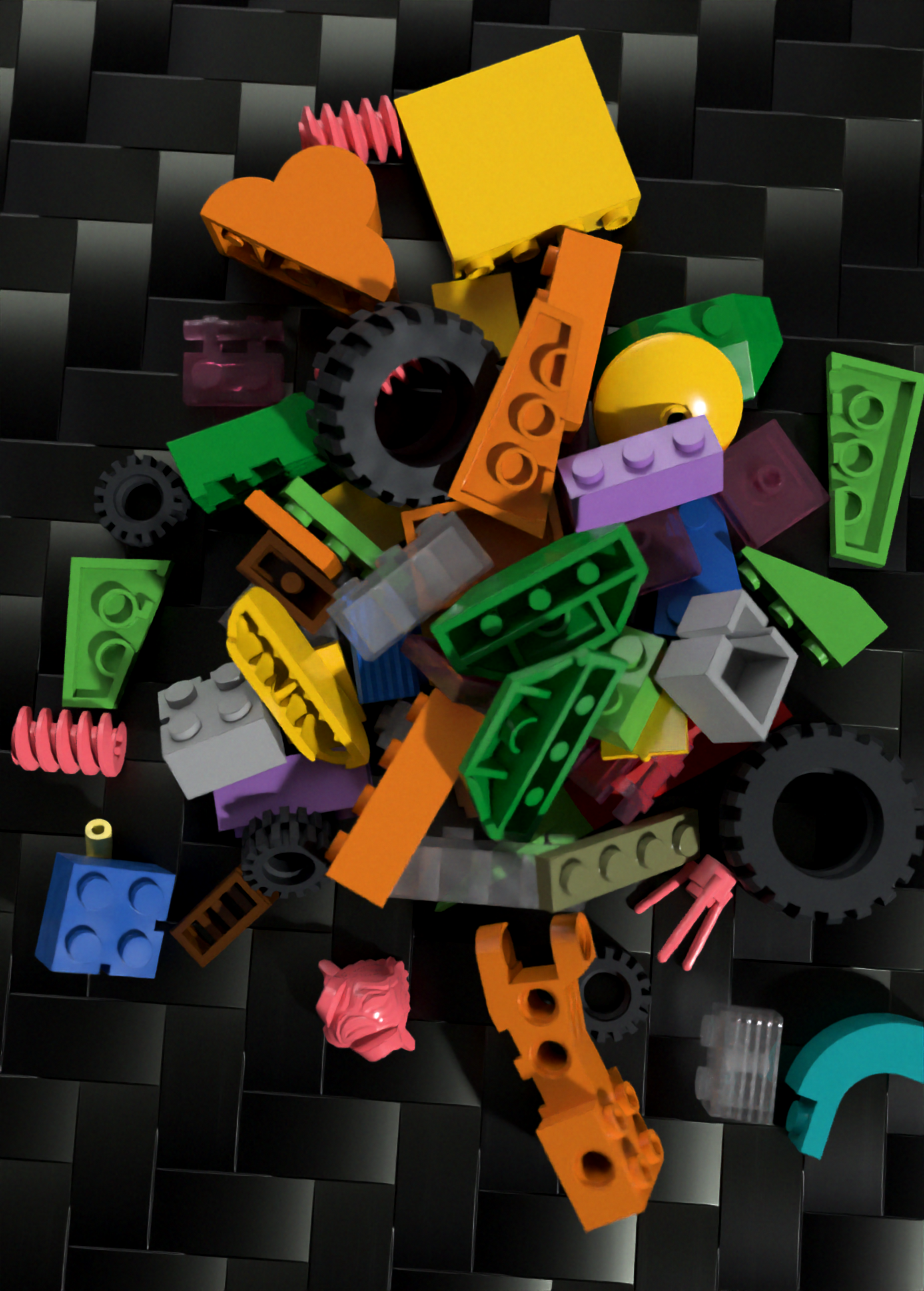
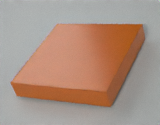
(294, 535)

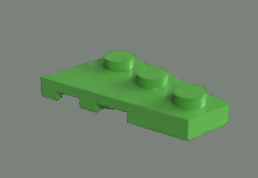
(329, 525)
(107, 625)

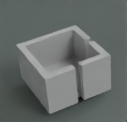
(727, 667)
(217, 731)

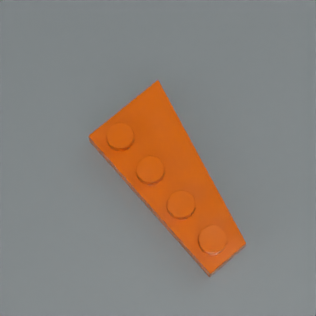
(520, 432)

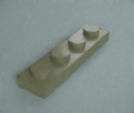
(616, 858)

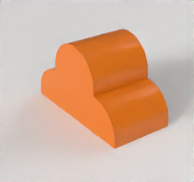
(309, 229)

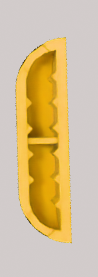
(294, 681)

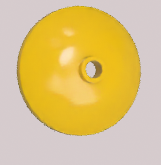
(666, 377)

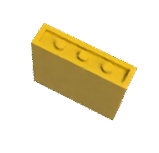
(518, 157)

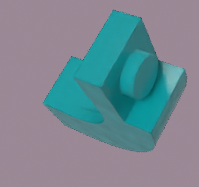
(839, 1059)

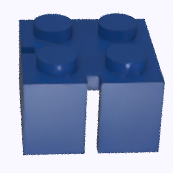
(104, 916)

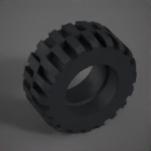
(351, 382)
(882, 834)

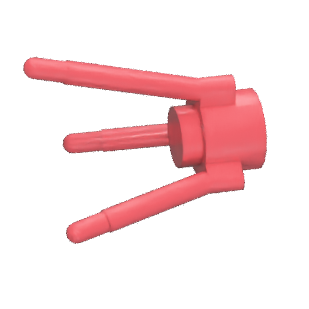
(710, 887)

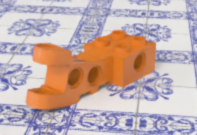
(590, 1113)

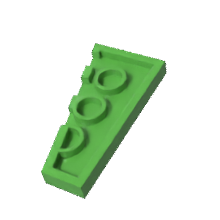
(869, 447)

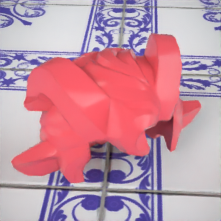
(366, 1006)

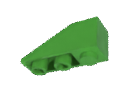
(822, 612)

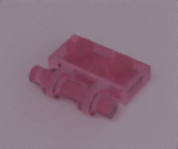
(233, 378)
(602, 777)

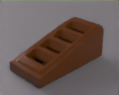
(250, 901)

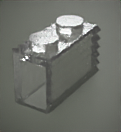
(740, 1062)

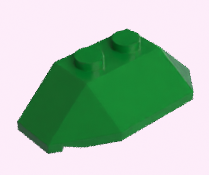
(734, 323)
(545, 605)
(535, 738)

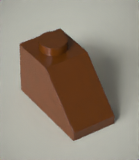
(290, 580)

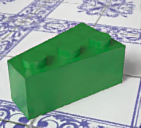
(247, 454)

